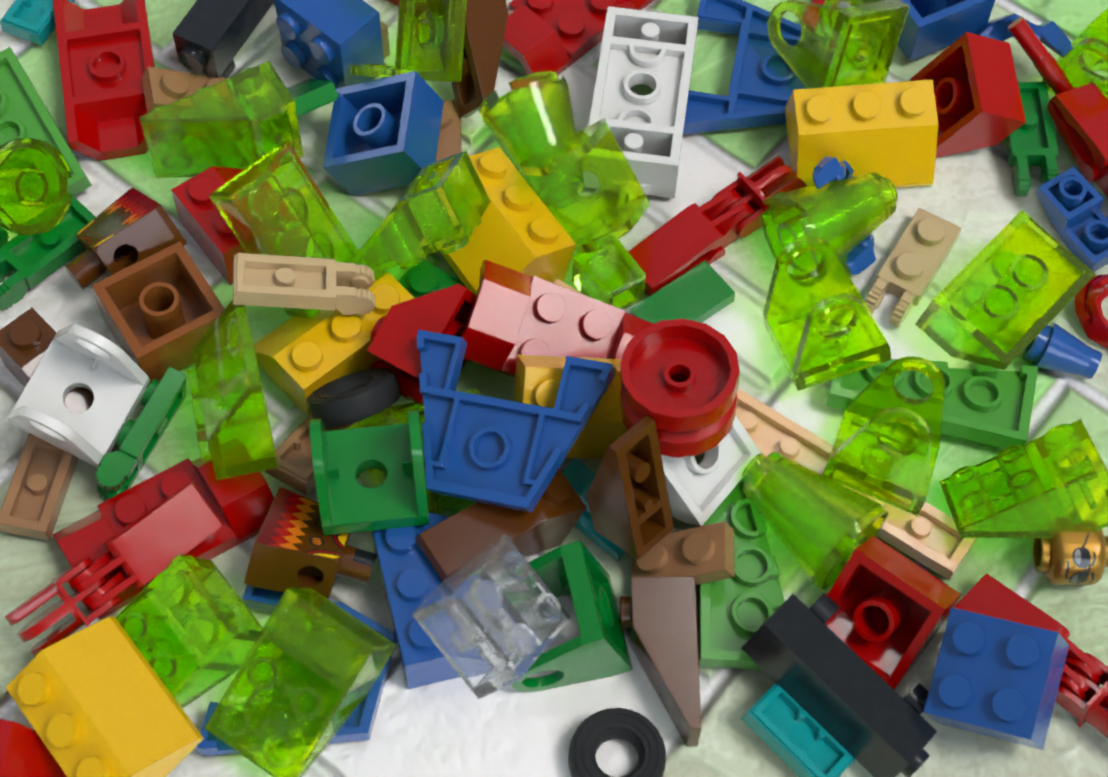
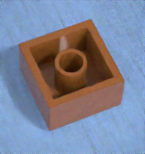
(158, 309)

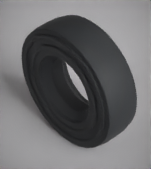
(354, 397)
(616, 724)

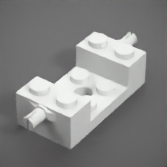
(652, 52)

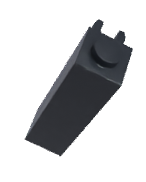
(215, 33)
(841, 689)

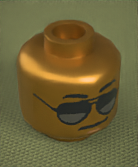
(1072, 557)

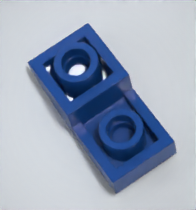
(1076, 215)

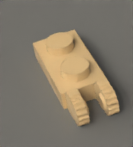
(913, 263)
(302, 283)

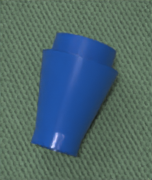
(1062, 352)

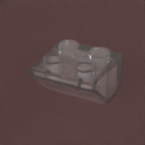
(492, 618)

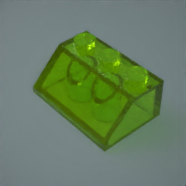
(282, 213)
(1005, 295)
(231, 398)

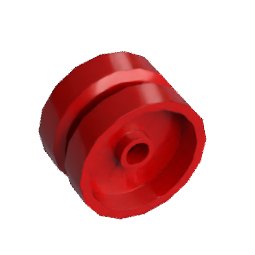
(684, 381)

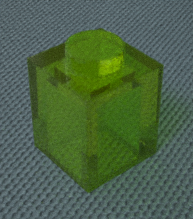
(609, 276)

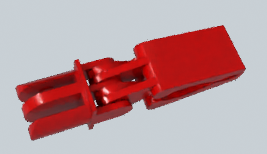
(1083, 123)
(706, 230)
(140, 552)
(1081, 670)

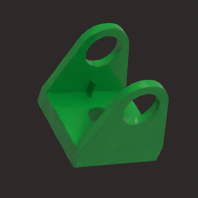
(347, 453)
(602, 645)

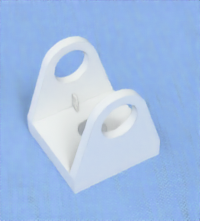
(87, 361)
(699, 489)

